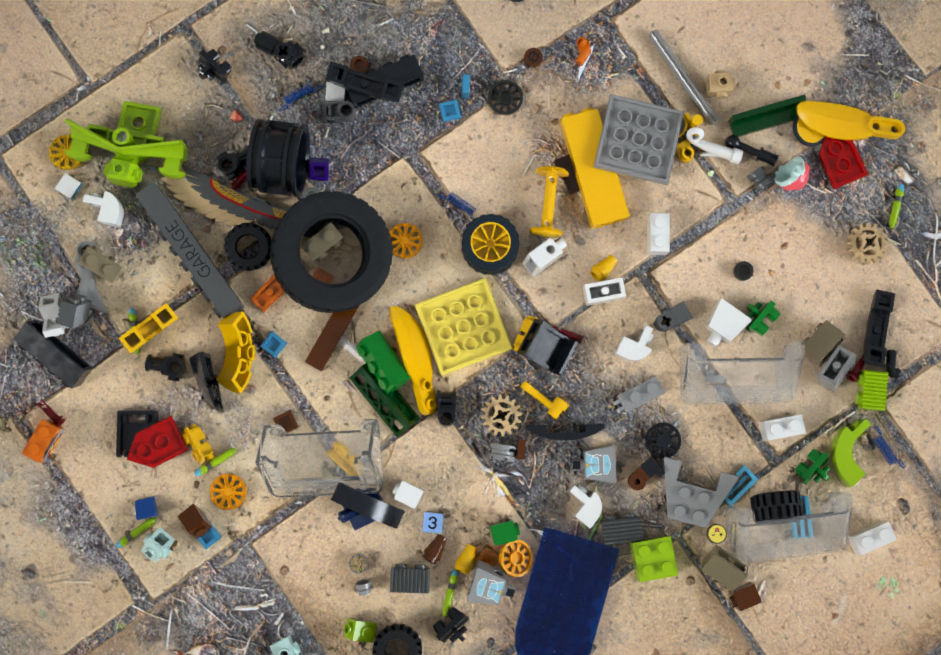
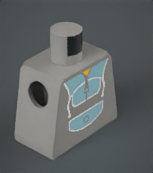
(597, 464)
(489, 585)

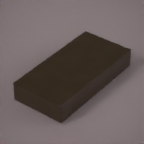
(570, 181)

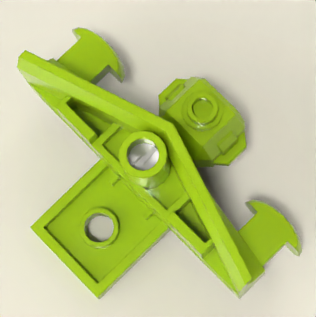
(130, 144)

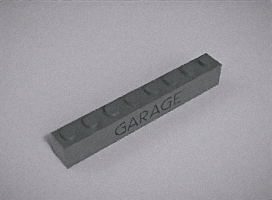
(189, 250)

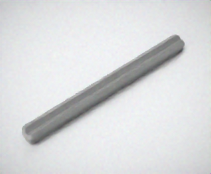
(683, 77)

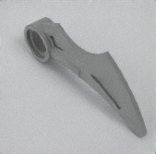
(88, 282)

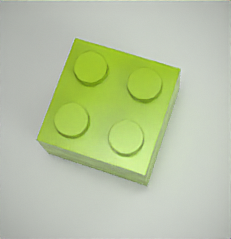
(654, 558)

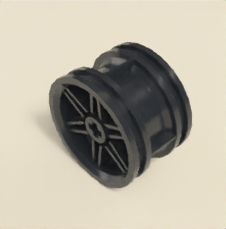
(278, 157)

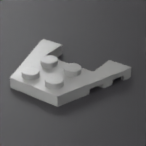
(691, 502)

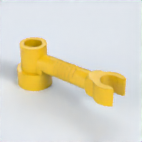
(555, 407)

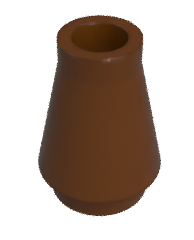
(435, 549)

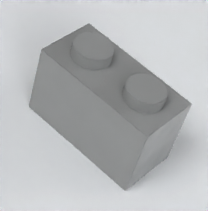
(836, 368)

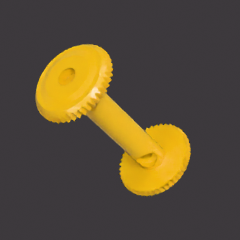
(549, 201)

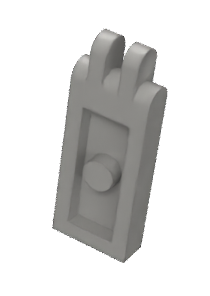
(639, 395)

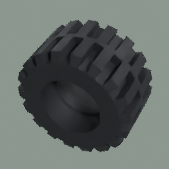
(232, 253)
(776, 505)
(397, 632)

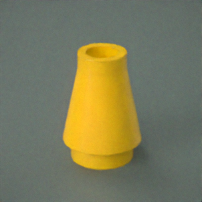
(603, 268)
(466, 559)

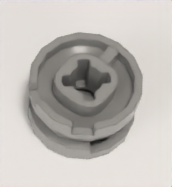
(502, 452)

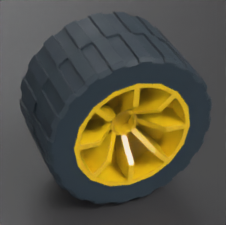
(490, 244)

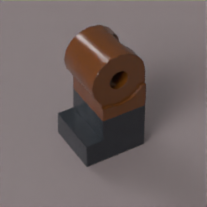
(643, 473)

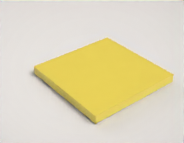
(463, 326)

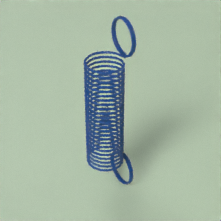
(304, 93)
(460, 203)
(884, 450)

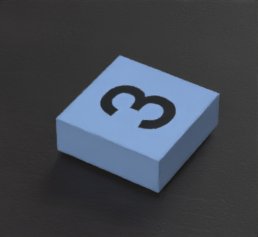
(432, 522)

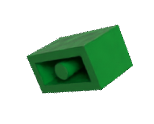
(504, 532)

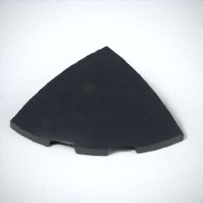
(206, 379)

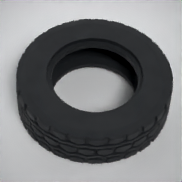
(362, 221)

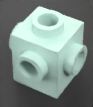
(157, 545)
(285, 644)

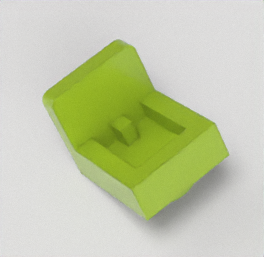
(360, 630)

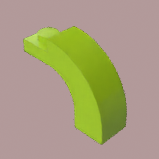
(841, 452)

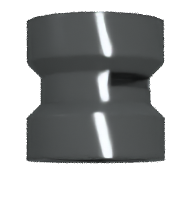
(760, 178)

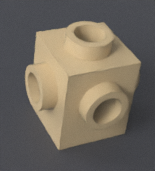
(720, 84)

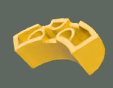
(238, 352)

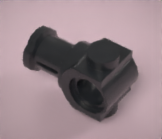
(289, 54)
(237, 160)
(166, 365)

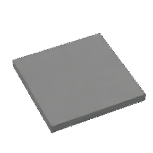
(638, 139)

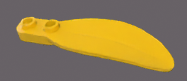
(846, 122)
(416, 357)

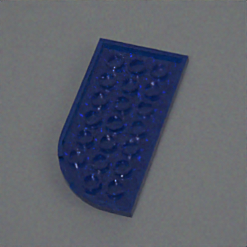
(564, 595)

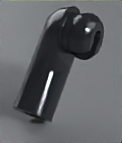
(891, 364)

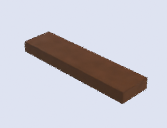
(330, 338)

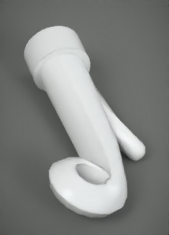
(711, 149)

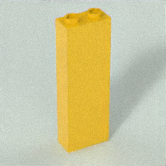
(598, 188)

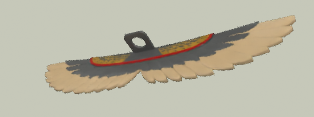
(229, 205)

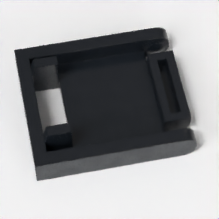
(127, 431)

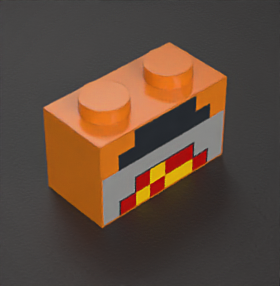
(43, 441)

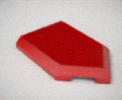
(841, 162)
(157, 444)

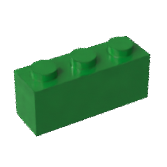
(383, 362)

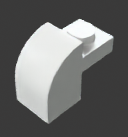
(110, 207)
(49, 309)
(635, 351)
(591, 507)

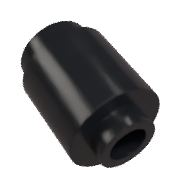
(266, 42)

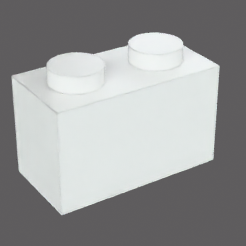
(658, 234)
(604, 291)
(782, 427)
(408, 494)
(871, 537)

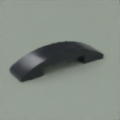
(363, 83)
(877, 328)
(589, 429)
(367, 505)

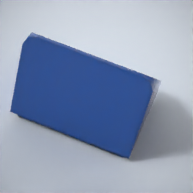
(146, 508)

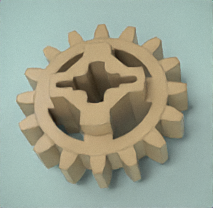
(873, 247)
(496, 406)

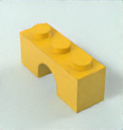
(148, 328)

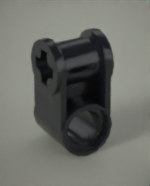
(446, 406)

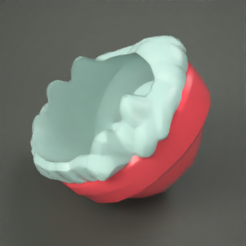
(793, 174)

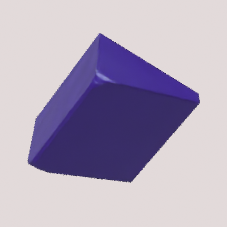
(319, 169)

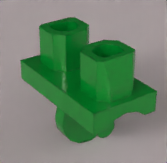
(767, 311)
(819, 461)

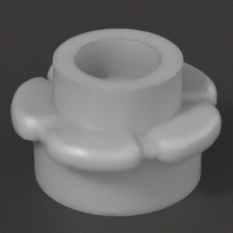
(363, 587)

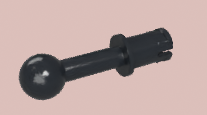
(734, 142)

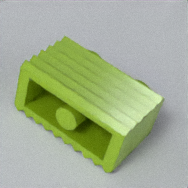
(872, 390)

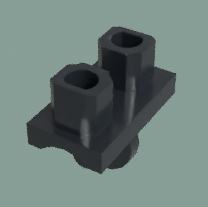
(211, 69)
(455, 627)

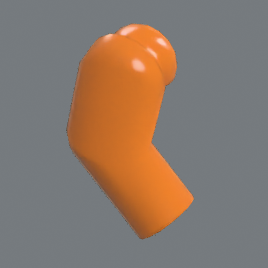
(584, 49)

